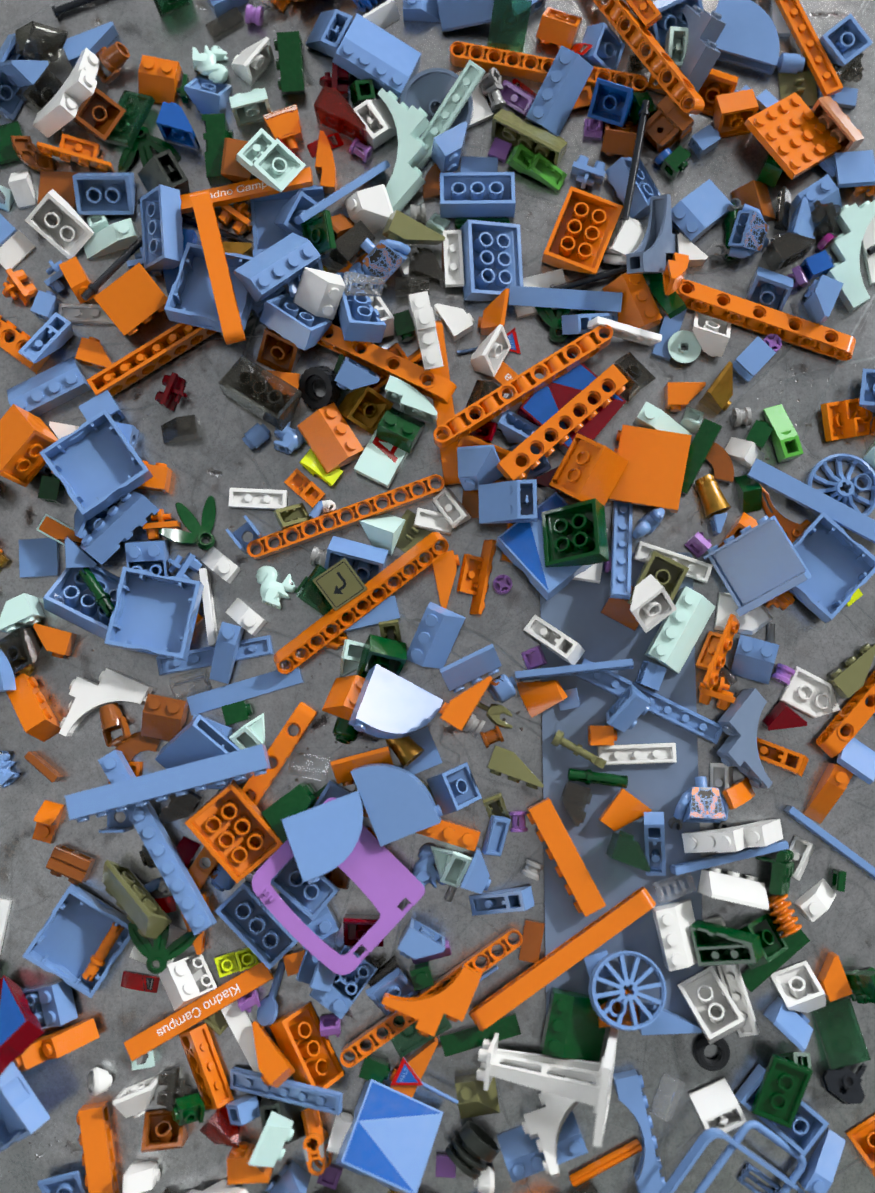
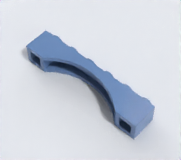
(629, 1092)

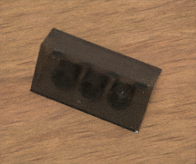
(261, 392)

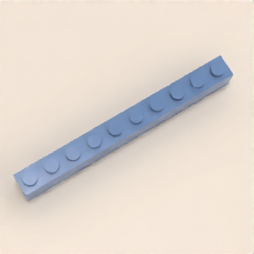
(167, 782)
(162, 850)

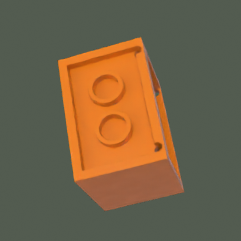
(132, 299)
(20, 443)
(588, 470)

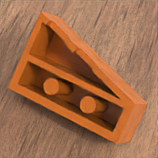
(33, 709)

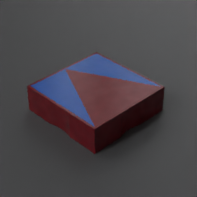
(557, 394)
(17, 1023)

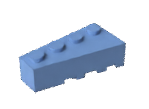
(359, 319)
(117, 526)

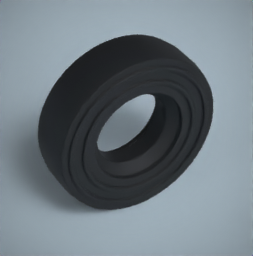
(711, 1064)

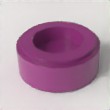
(825, 242)

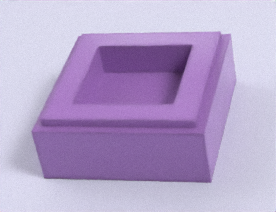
(500, 149)
(534, 658)
(445, 1166)
(330, 1176)

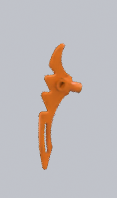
(791, 528)

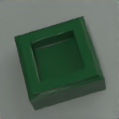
(838, 880)

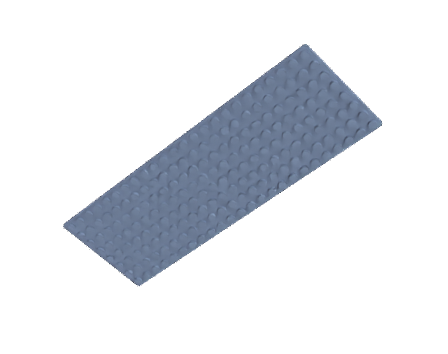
(657, 785)

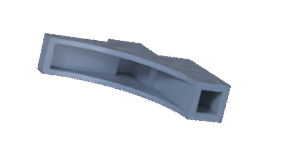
(701, 50)
(657, 242)
(741, 747)

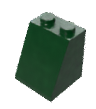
(292, 803)

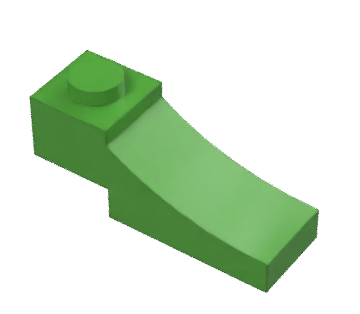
(536, 166)

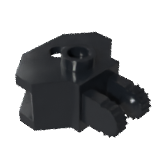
(846, 1080)

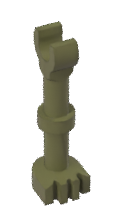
(577, 749)

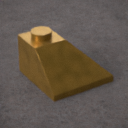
(720, 391)
(365, 408)

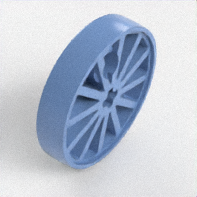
(841, 481)
(627, 999)

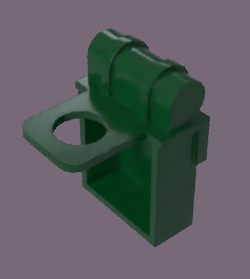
(781, 871)
(862, 985)

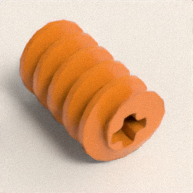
(783, 915)

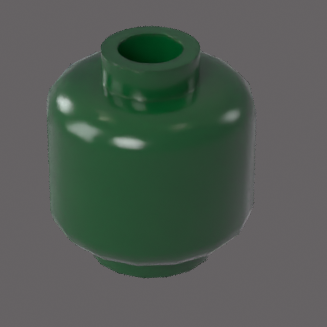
(344, 732)

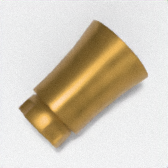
(711, 496)
(405, 749)

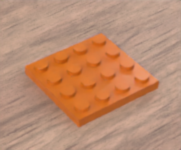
(793, 135)

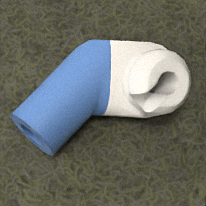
(322, 507)
(157, 884)

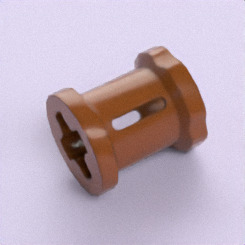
(492, 736)

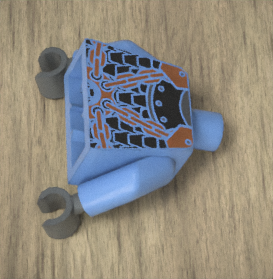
(748, 232)
(385, 257)
(701, 805)

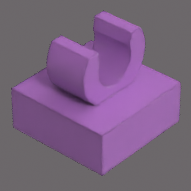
(592, 129)
(800, 277)
(698, 544)
(248, 1001)
(330, 1025)

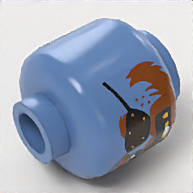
(502, 688)
(221, 879)

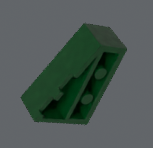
(290, 63)
(215, 133)
(724, 945)

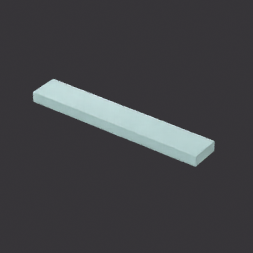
(451, 106)

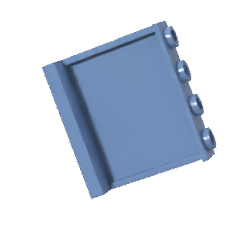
(265, 211)
(758, 564)

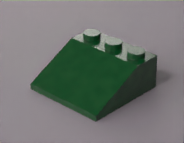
(575, 534)
(572, 1027)

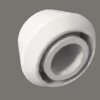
(98, 1081)
(486, 1181)

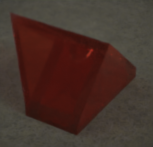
(220, 1130)

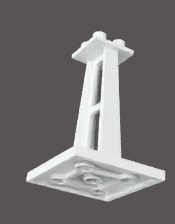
(587, 1093)

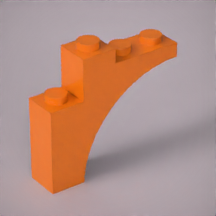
(429, 1009)
(58, 1044)

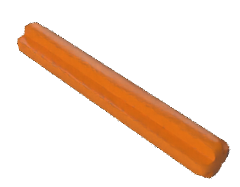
(605, 1163)

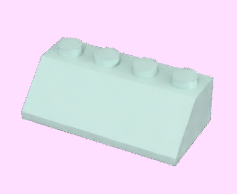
(680, 630)

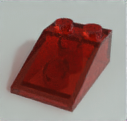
(337, 114)

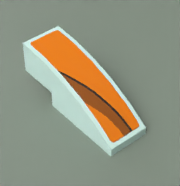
(57, 530)

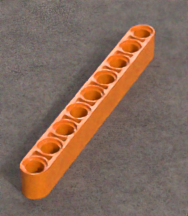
(217, 267)
(445, 412)

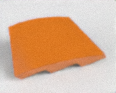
(845, 419)

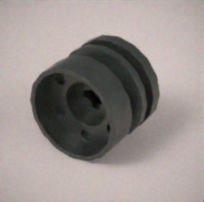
(472, 1150)

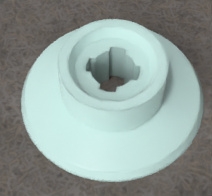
(687, 339)

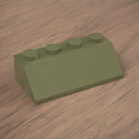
(538, 140)
(135, 900)

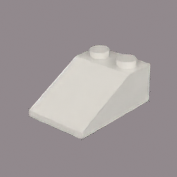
(60, 224)
(711, 1005)

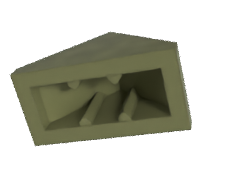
(291, 515)
(390, 630)
(495, 805)

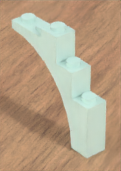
(410, 125)
(846, 247)

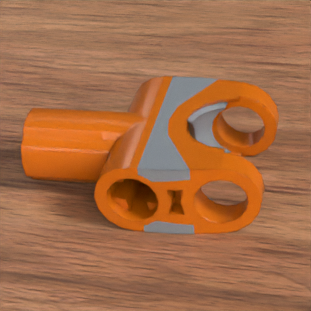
(315, 1150)

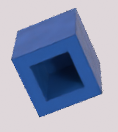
(817, 265)

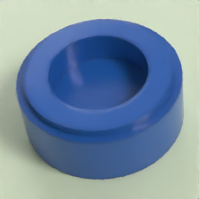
(660, 158)

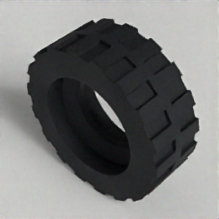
(306, 386)

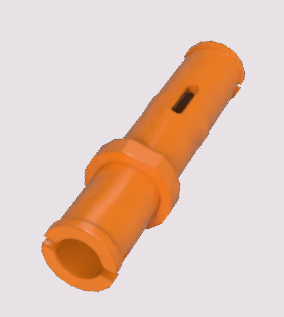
(102, 952)

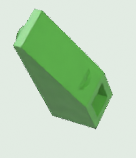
(784, 435)

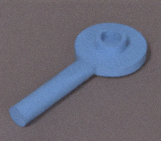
(268, 1010)

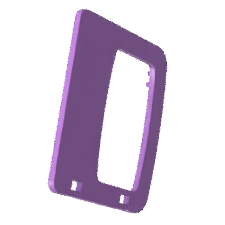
(373, 871)

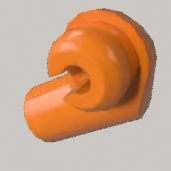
(337, 642)

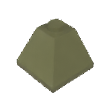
(472, 1097)

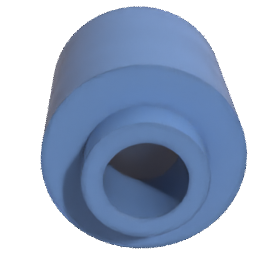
(790, 63)
(256, 436)

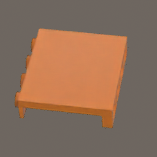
(654, 467)

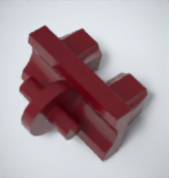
(337, 74)
(173, 392)

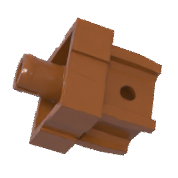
(668, 125)

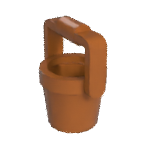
(112, 59)
(112, 720)

